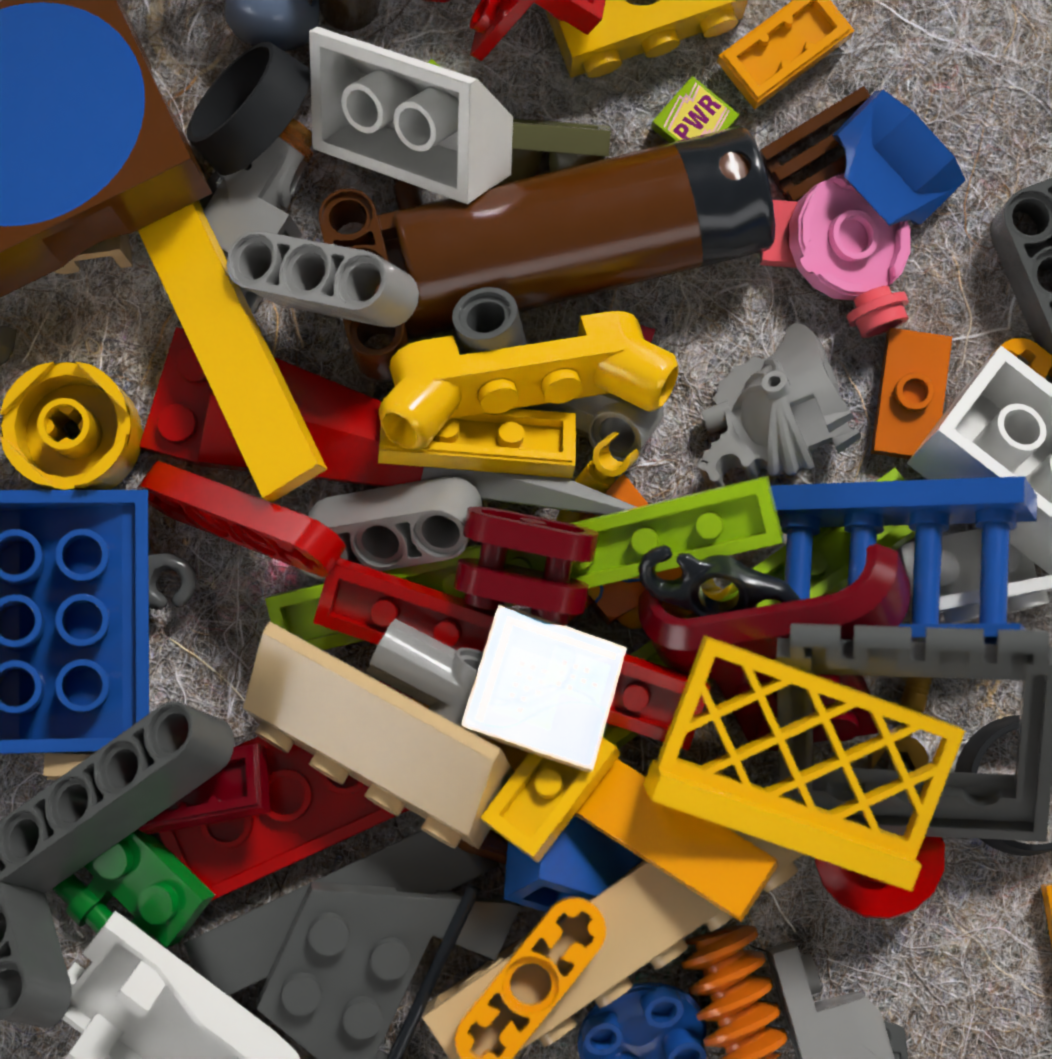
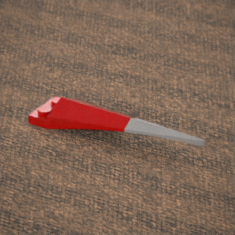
(346, 430)

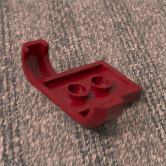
(873, 599)

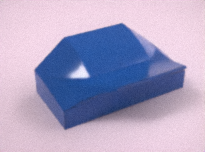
(897, 160)

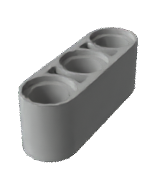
(291, 271)
(413, 517)

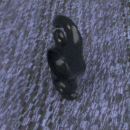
(687, 589)

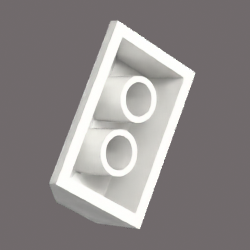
(407, 118)

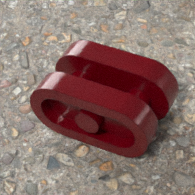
(547, 593)

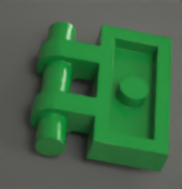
(146, 882)

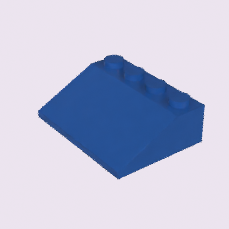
(72, 618)

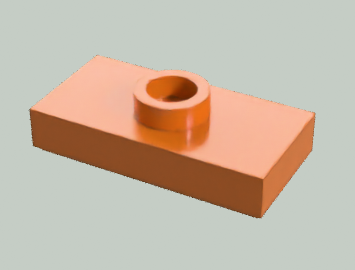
(910, 390)

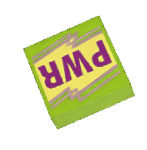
(693, 113)

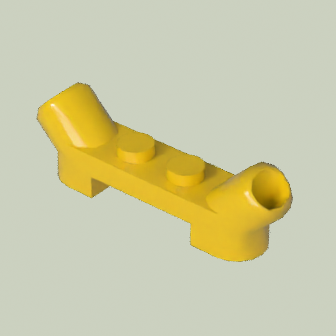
(442, 385)

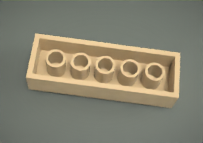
(644, 923)

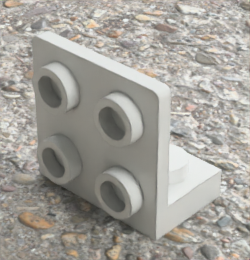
(962, 578)

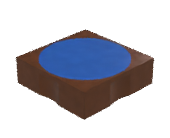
(81, 136)

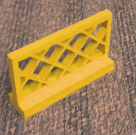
(786, 820)

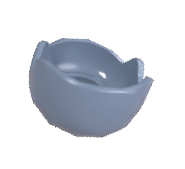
(275, 21)

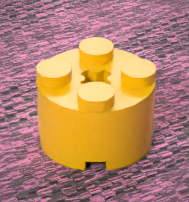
(42, 405)

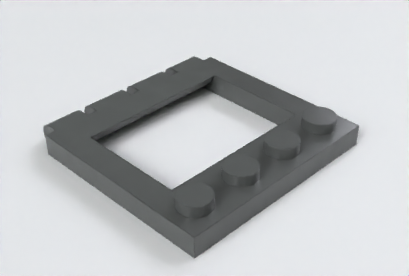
(970, 802)

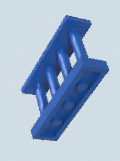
(928, 509)

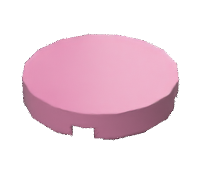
(844, 242)

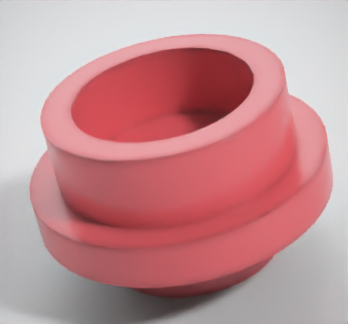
(878, 311)

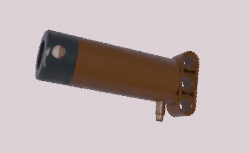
(562, 231)

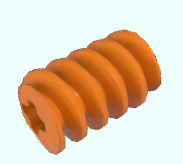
(735, 994)

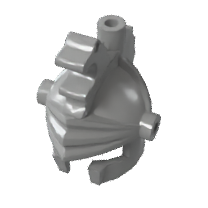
(777, 412)

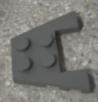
(356, 956)

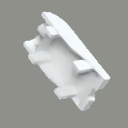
(152, 1005)

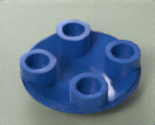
(644, 1024)

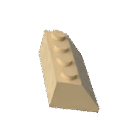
(375, 737)

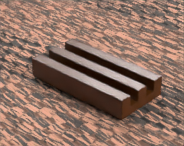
(799, 135)

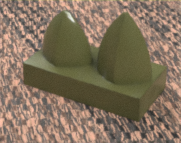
(566, 142)

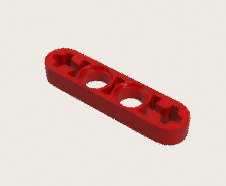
(243, 519)

